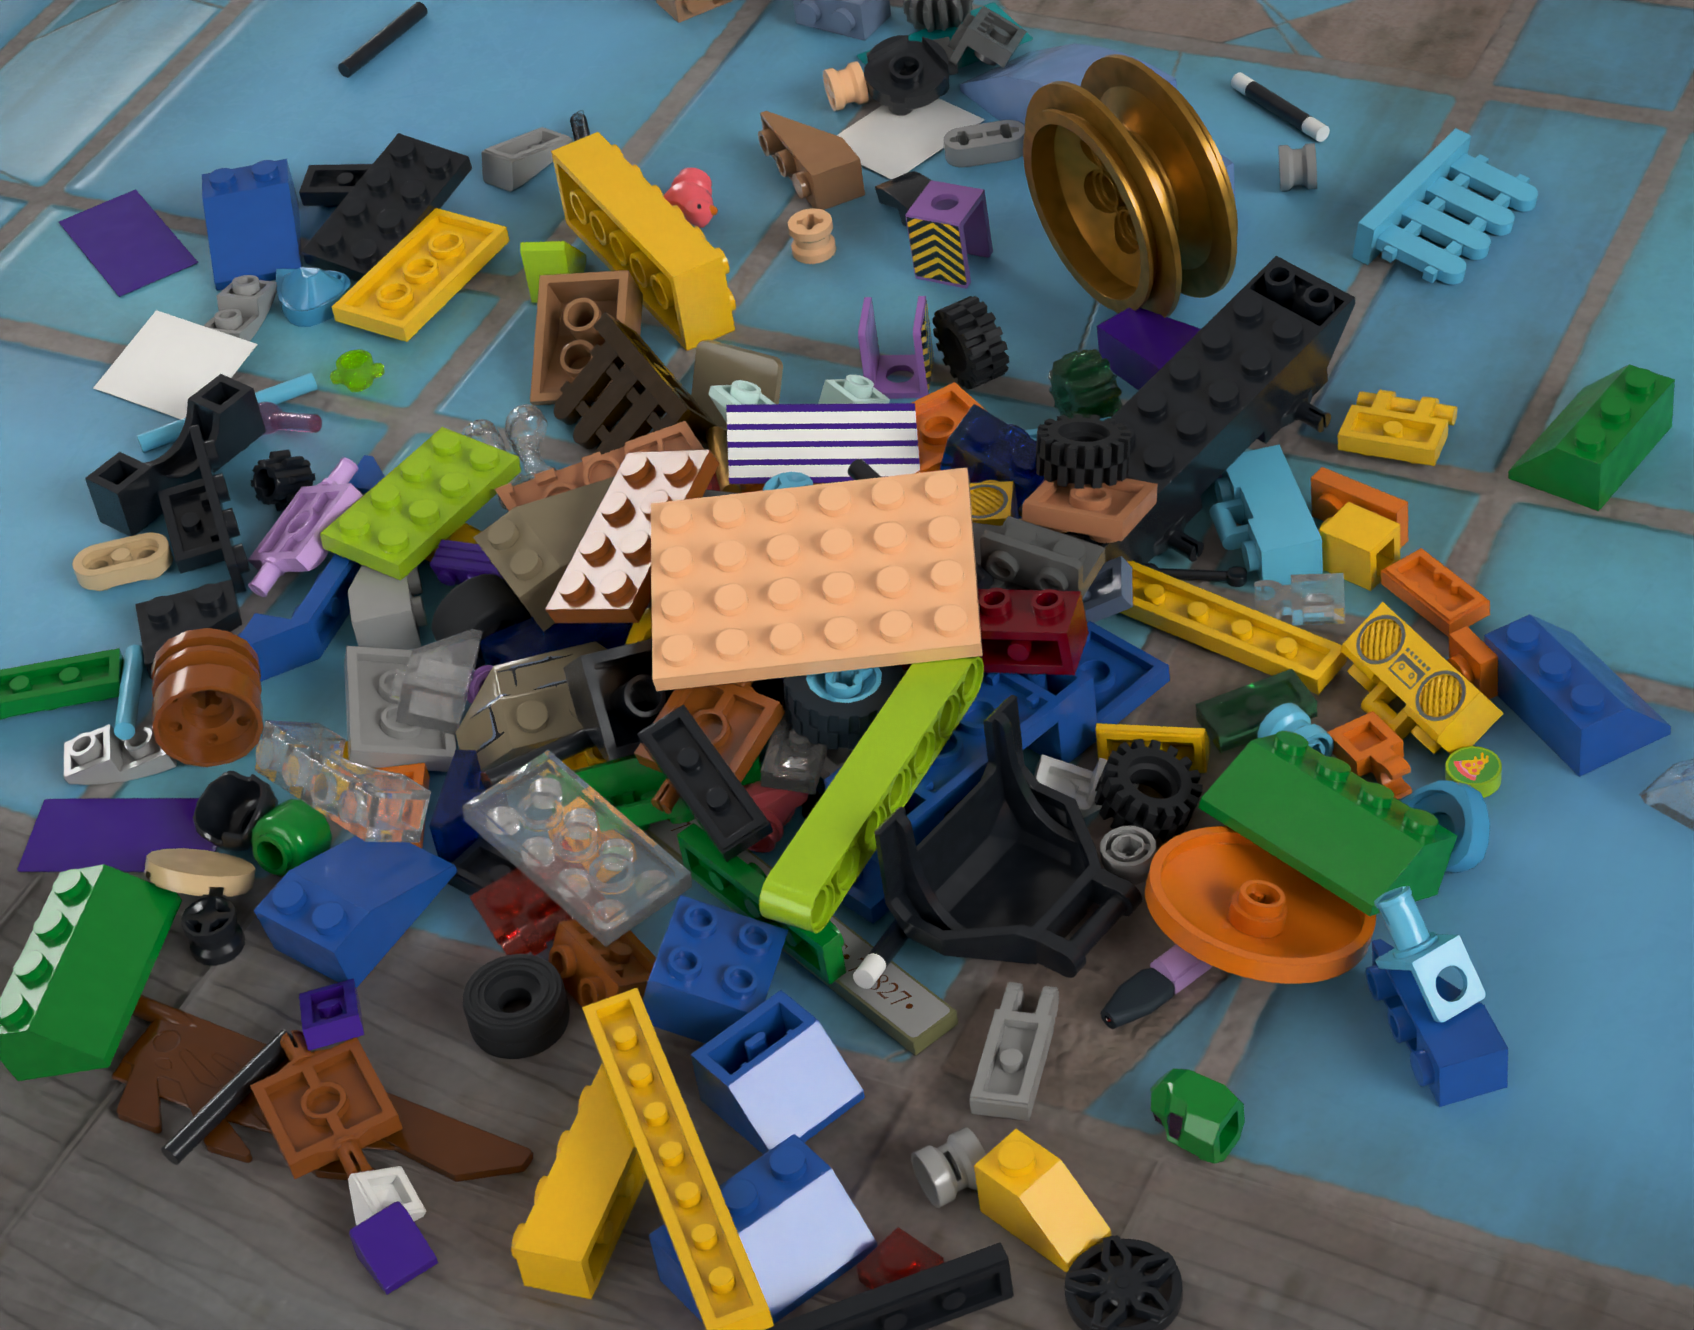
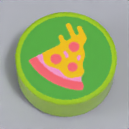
(1475, 767)

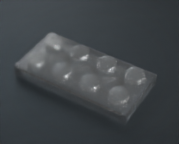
(577, 847)

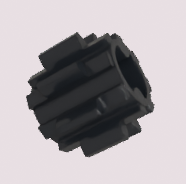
(280, 478)

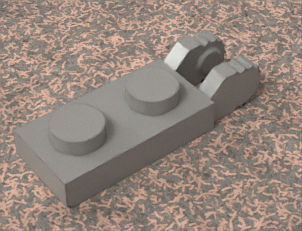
(1014, 1055)

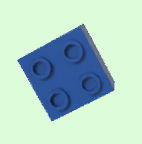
(710, 969)

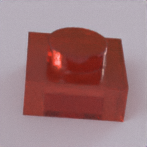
(895, 1259)

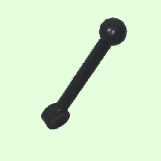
(1235, 576)

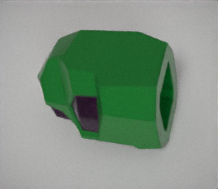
(1198, 1114)

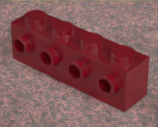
(1031, 631)

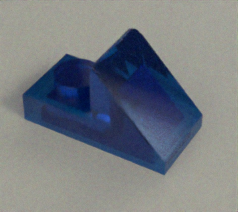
(447, 826)

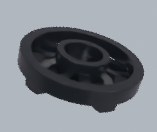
(1123, 1288)

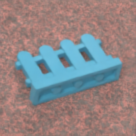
(1418, 206)

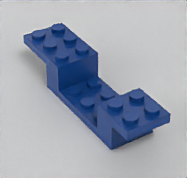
(1055, 720)

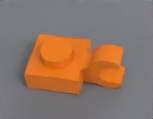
(1373, 747)

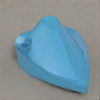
(309, 294)
(1461, 812)

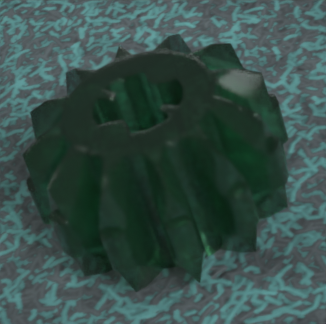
(1084, 385)

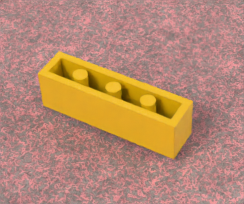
(582, 1199)

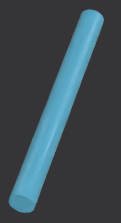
(276, 394)

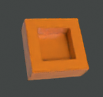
(1474, 661)

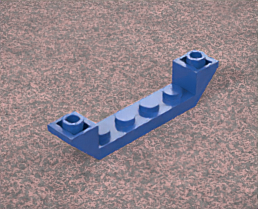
(294, 642)

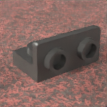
(988, 35)
(1040, 557)

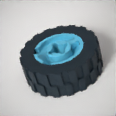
(838, 705)

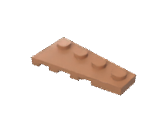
(596, 466)

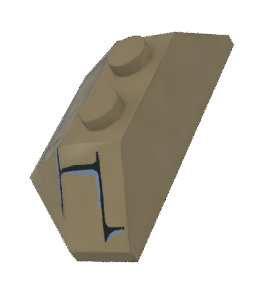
(522, 707)

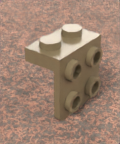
(724, 363)

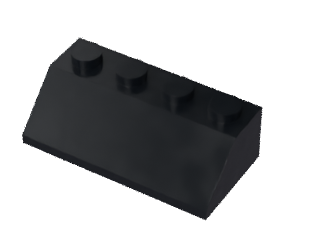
(618, 697)

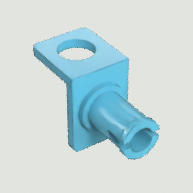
(1426, 954)

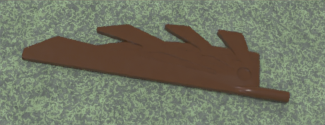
(194, 1059)

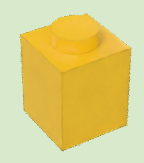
(1359, 545)

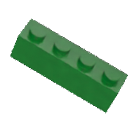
(1329, 822)
(82, 972)

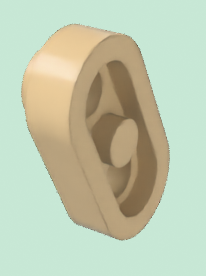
(122, 561)

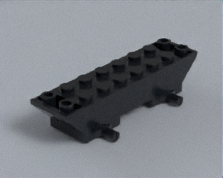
(1223, 391)

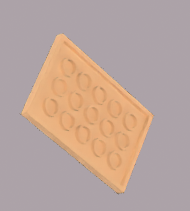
(813, 580)

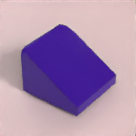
(392, 1247)

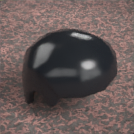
(232, 809)

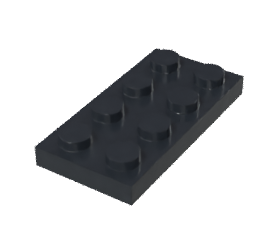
(386, 205)

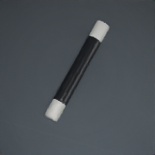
(1280, 107)
(880, 956)

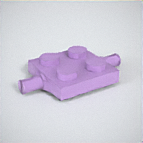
(295, 537)

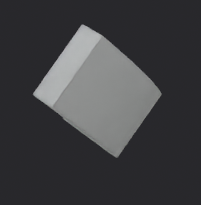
(243, 306)
(106, 759)

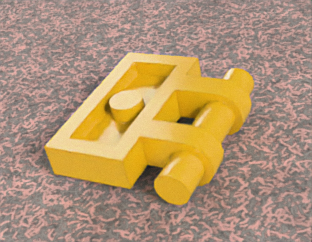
(1396, 427)

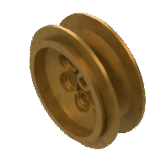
(1130, 187)

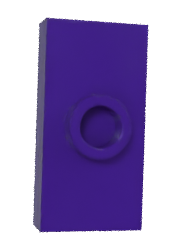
(331, 1014)

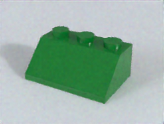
(1599, 437)

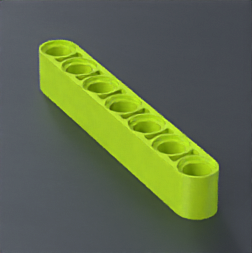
(868, 788)

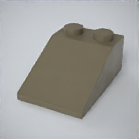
(538, 541)

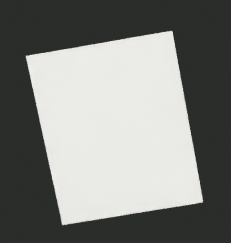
(899, 143)
(171, 363)

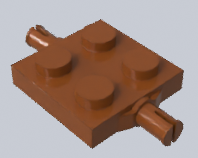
(733, 720)
(325, 1106)

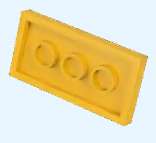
(420, 274)

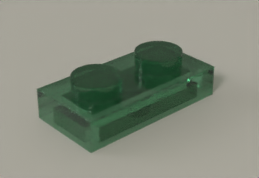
(1237, 715)

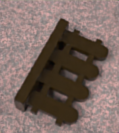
(641, 371)

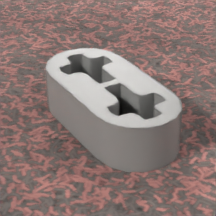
(984, 143)

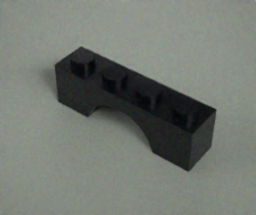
(128, 489)

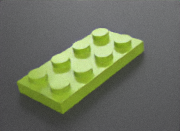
(420, 503)

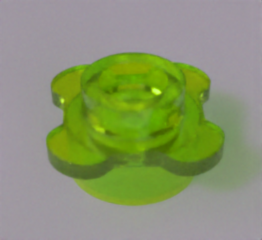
(356, 370)

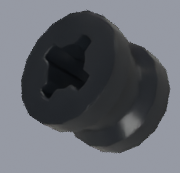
(213, 930)

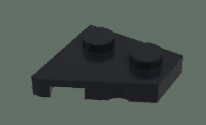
(199, 608)

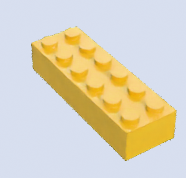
(641, 232)

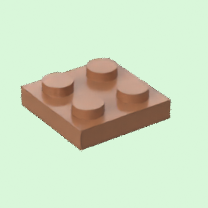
(1101, 513)

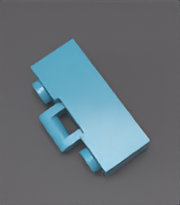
(1276, 525)

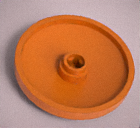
(1252, 910)

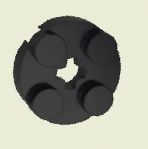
(911, 91)

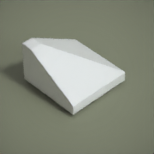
(378, 1189)

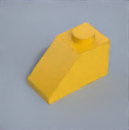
(1038, 1200)

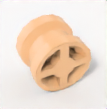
(845, 86)
(812, 236)

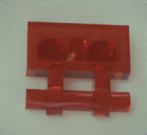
(514, 912)

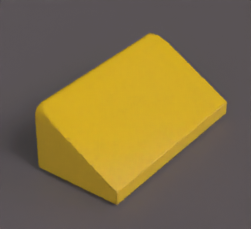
(1189, 741)

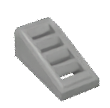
(520, 158)

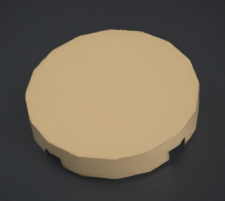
(199, 871)

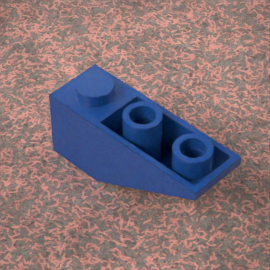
(1451, 1057)

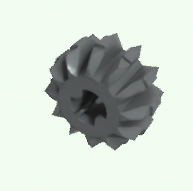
(936, 13)

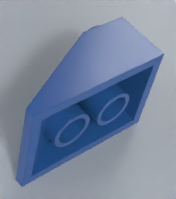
(252, 221)
(351, 904)

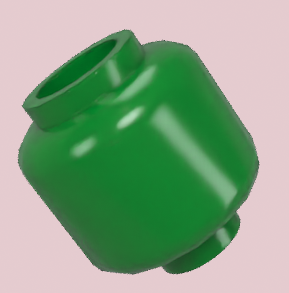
(289, 836)

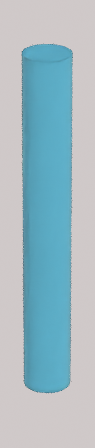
(129, 692)

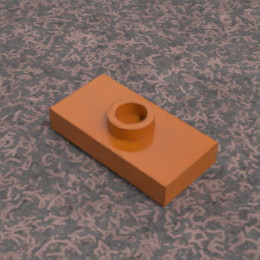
(1435, 592)

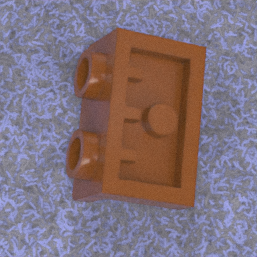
(598, 971)

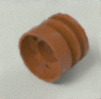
(206, 697)

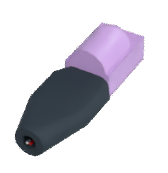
(1152, 986)

